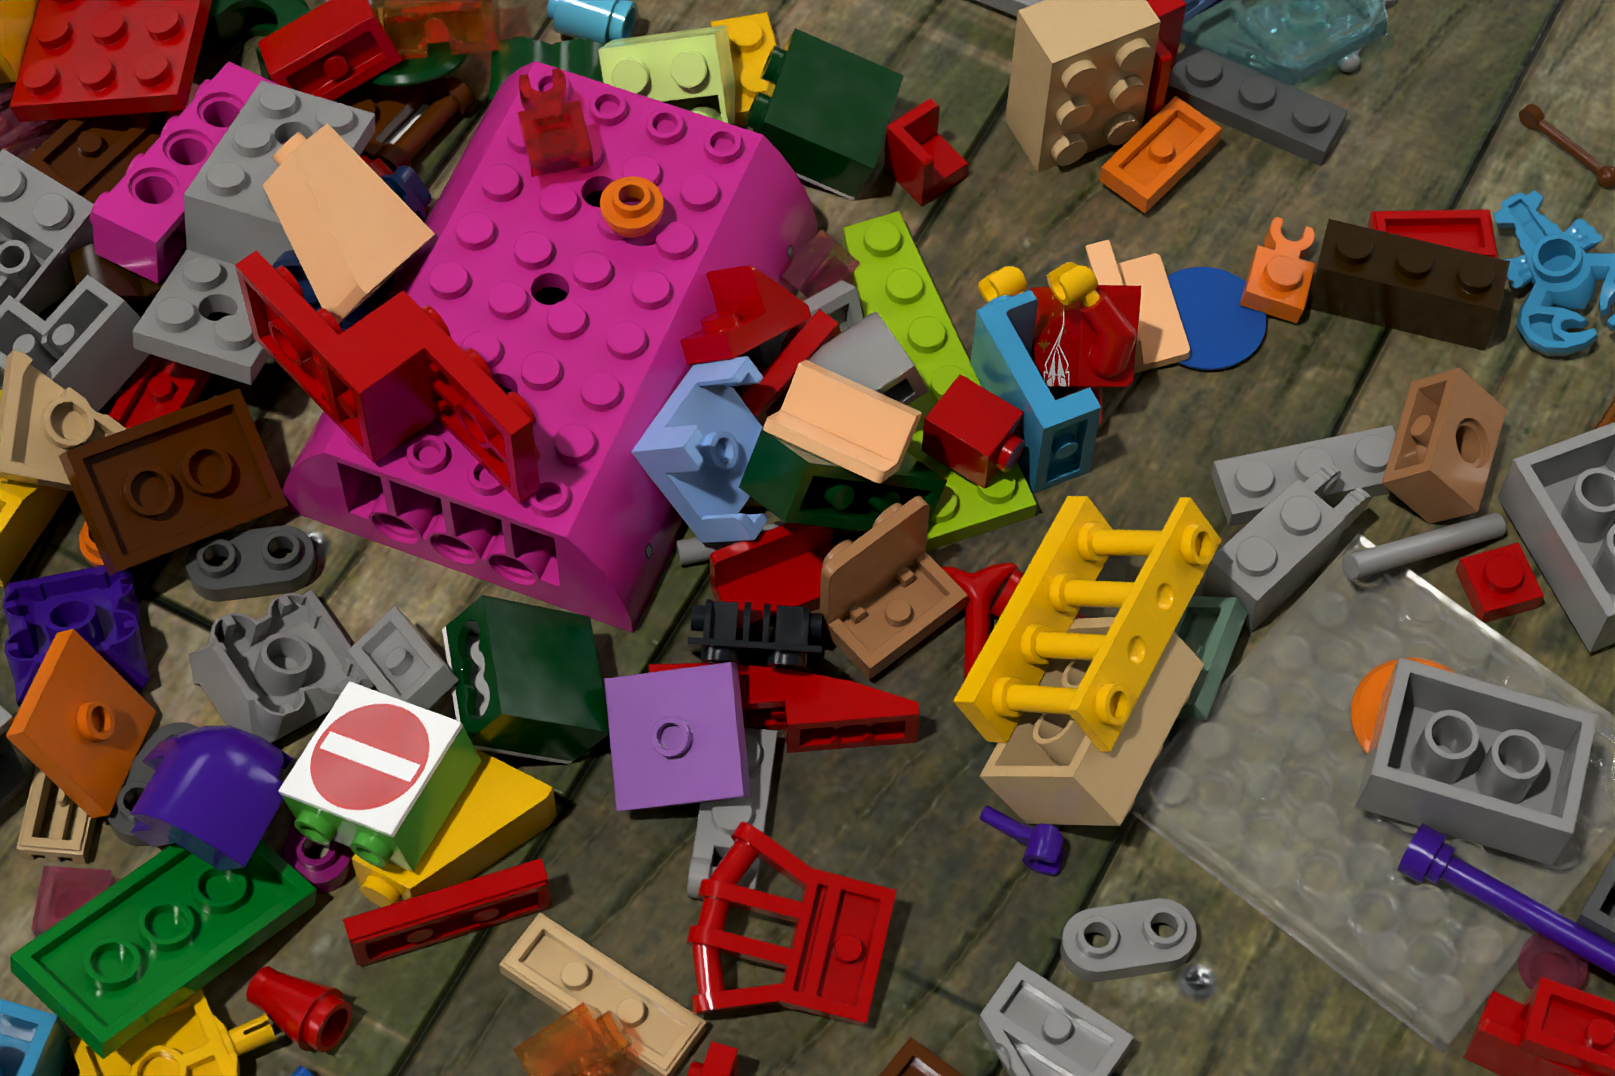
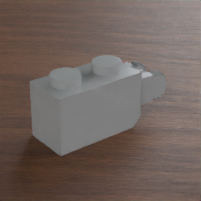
(1283, 545)

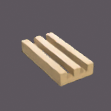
(56, 845)

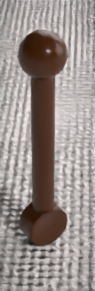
(1533, 118)

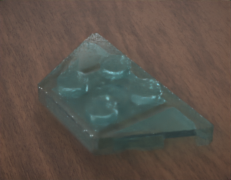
(1287, 36)

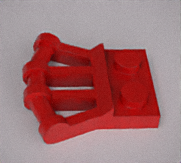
(832, 946)

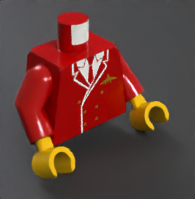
(1081, 328)

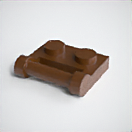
(397, 104)

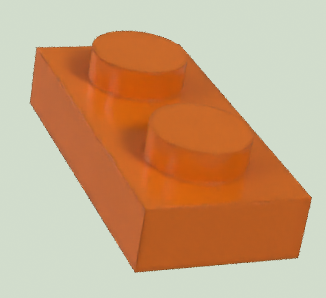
(1160, 154)

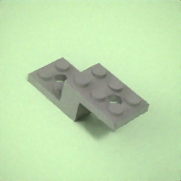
(228, 221)

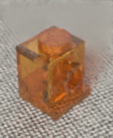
(576, 1045)

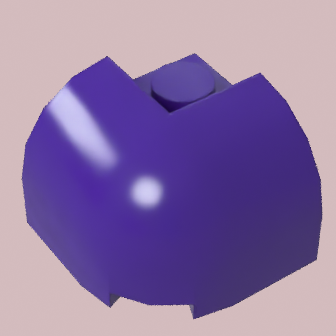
(211, 794)

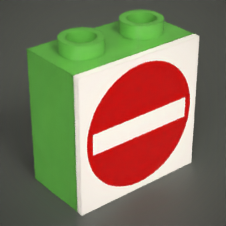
(380, 777)

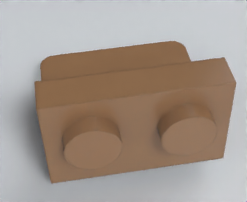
(886, 590)

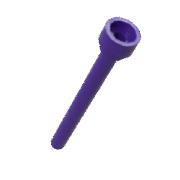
(1434, 860)

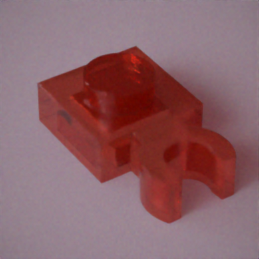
(552, 129)

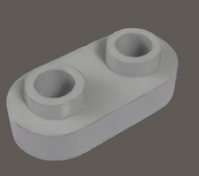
(1131, 944)

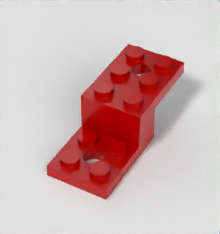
(391, 375)

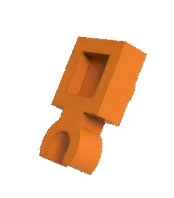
(1279, 275)

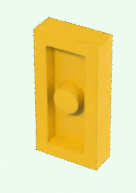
(750, 46)

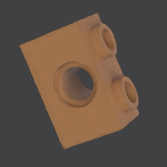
(1444, 446)

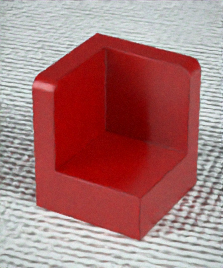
(920, 156)

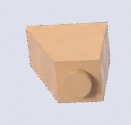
(341, 220)

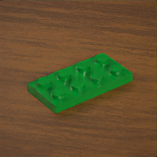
(157, 940)

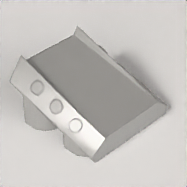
(276, 668)

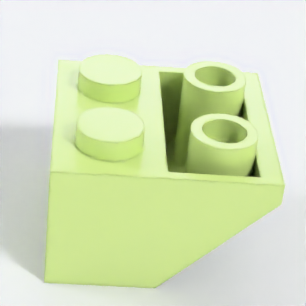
(677, 68)

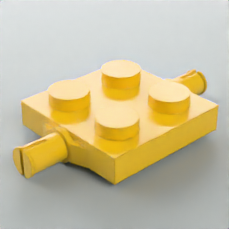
(179, 1044)

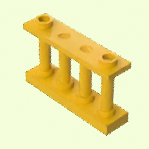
(1048, 600)

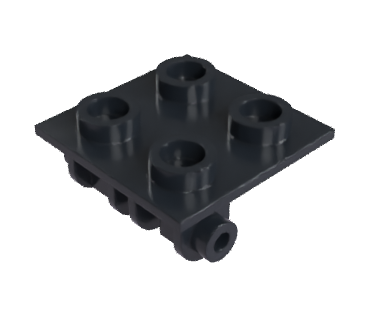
(792, 632)

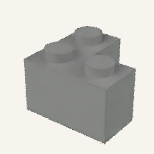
(80, 344)

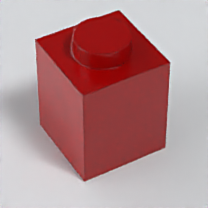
(973, 432)

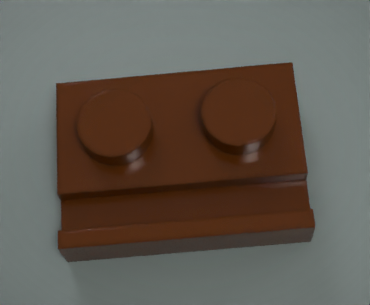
(94, 151)

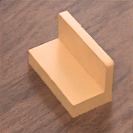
(1160, 328)
(844, 422)

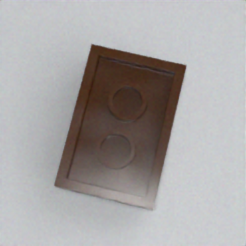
(173, 481)

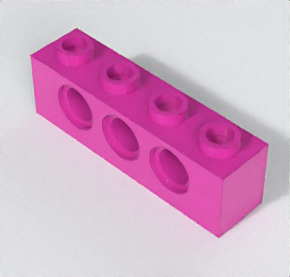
(144, 215)

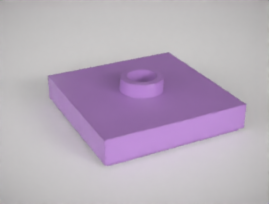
(677, 737)

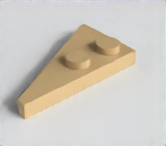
(41, 423)

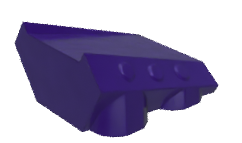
(86, 600)

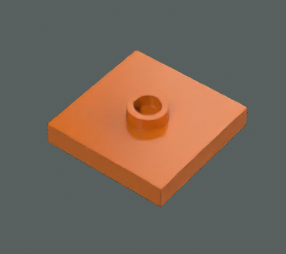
(81, 723)

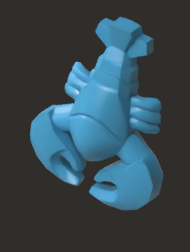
(1559, 274)

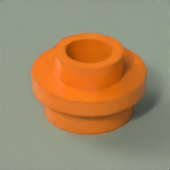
(631, 220)

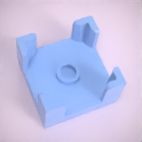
(702, 449)

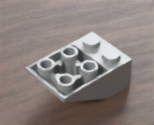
(37, 233)

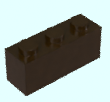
(1408, 284)

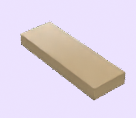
(570, 971)

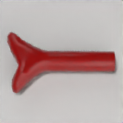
(981, 591)

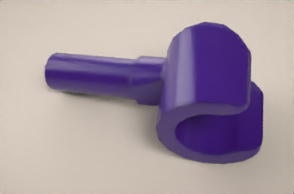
(1043, 842)

